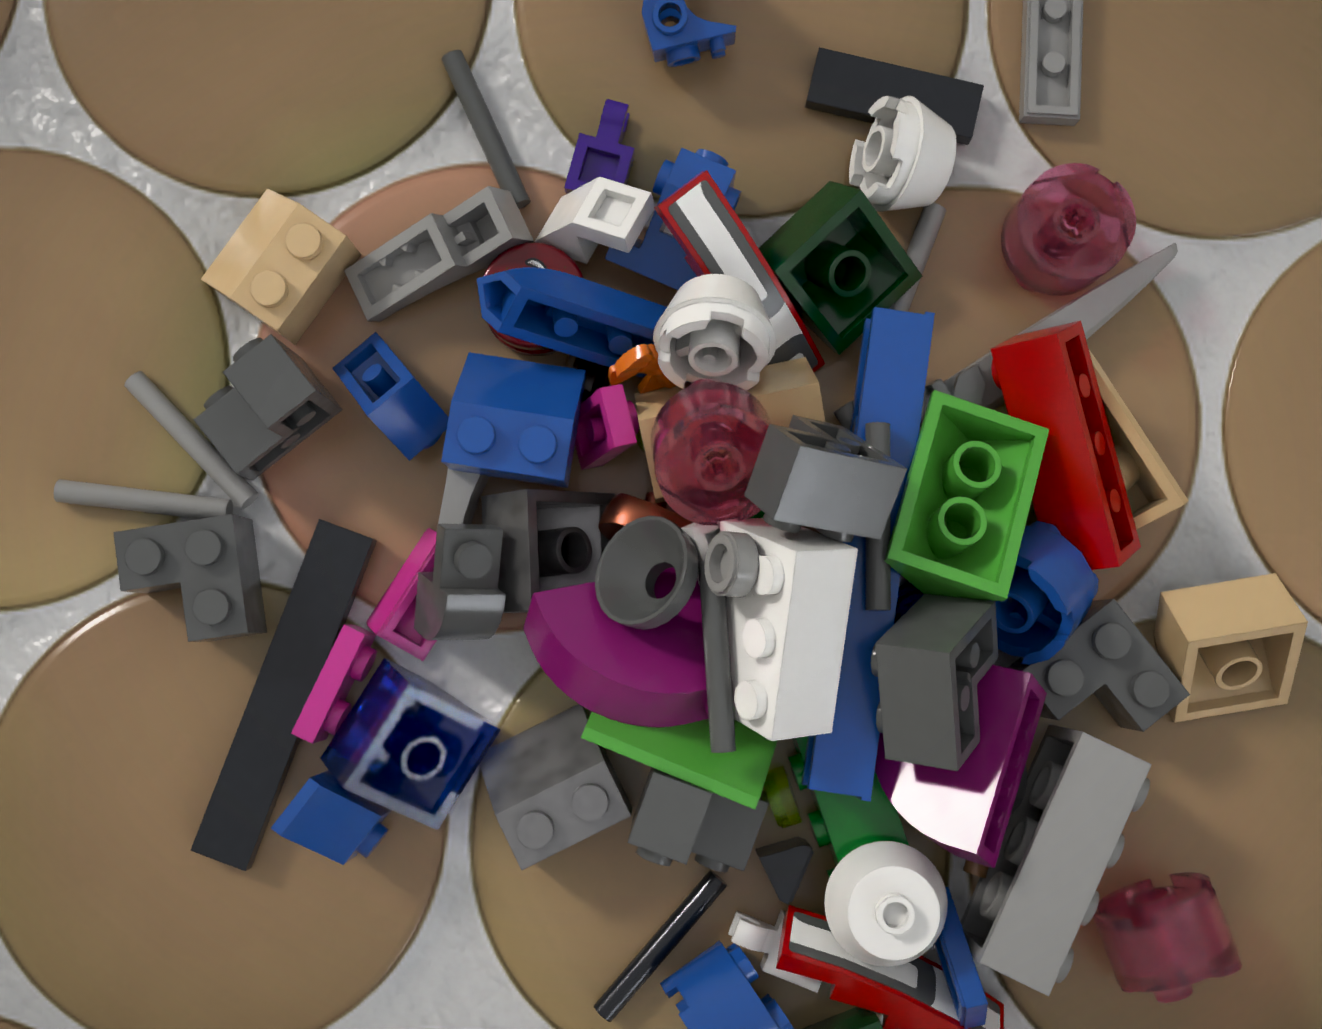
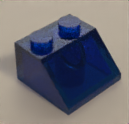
(408, 745)

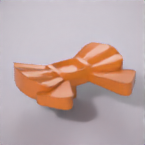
(642, 360)

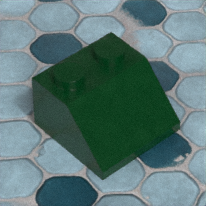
(839, 263)

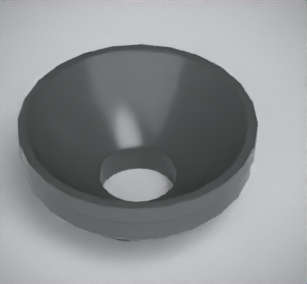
(632, 565)

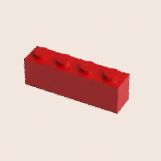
(1079, 484)

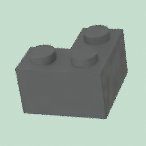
(268, 410)
(824, 481)
(212, 565)
(1113, 663)
(930, 679)
(685, 819)

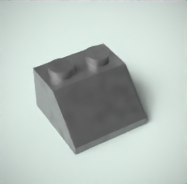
(546, 540)
(552, 787)

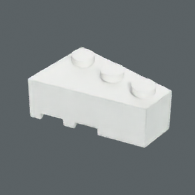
(789, 631)

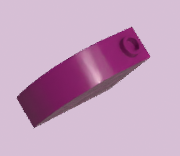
(620, 670)
(972, 806)

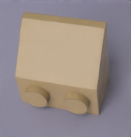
(282, 265)
(1230, 644)

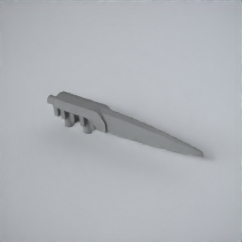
(1092, 308)

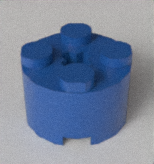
(1046, 595)
(720, 993)

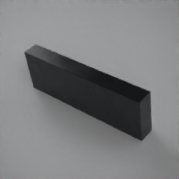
(852, 84)

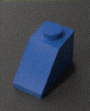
(392, 396)
(332, 820)

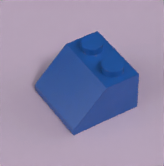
(514, 420)

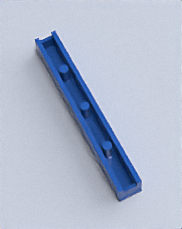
(888, 391)

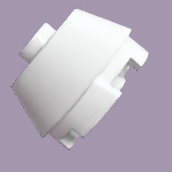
(904, 155)
(714, 333)
(885, 903)

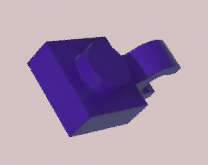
(603, 154)

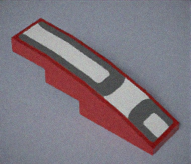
(722, 245)
(905, 994)

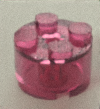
(1062, 202)
(690, 426)
(1166, 936)

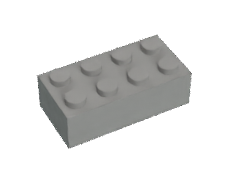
(1054, 857)

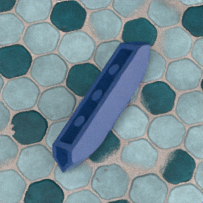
(567, 313)

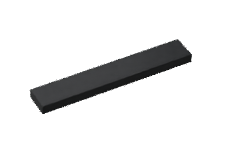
(294, 660)

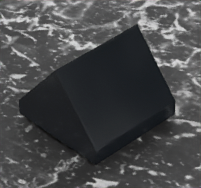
(786, 865)

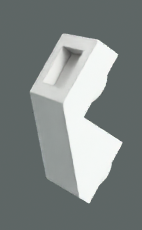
(595, 215)

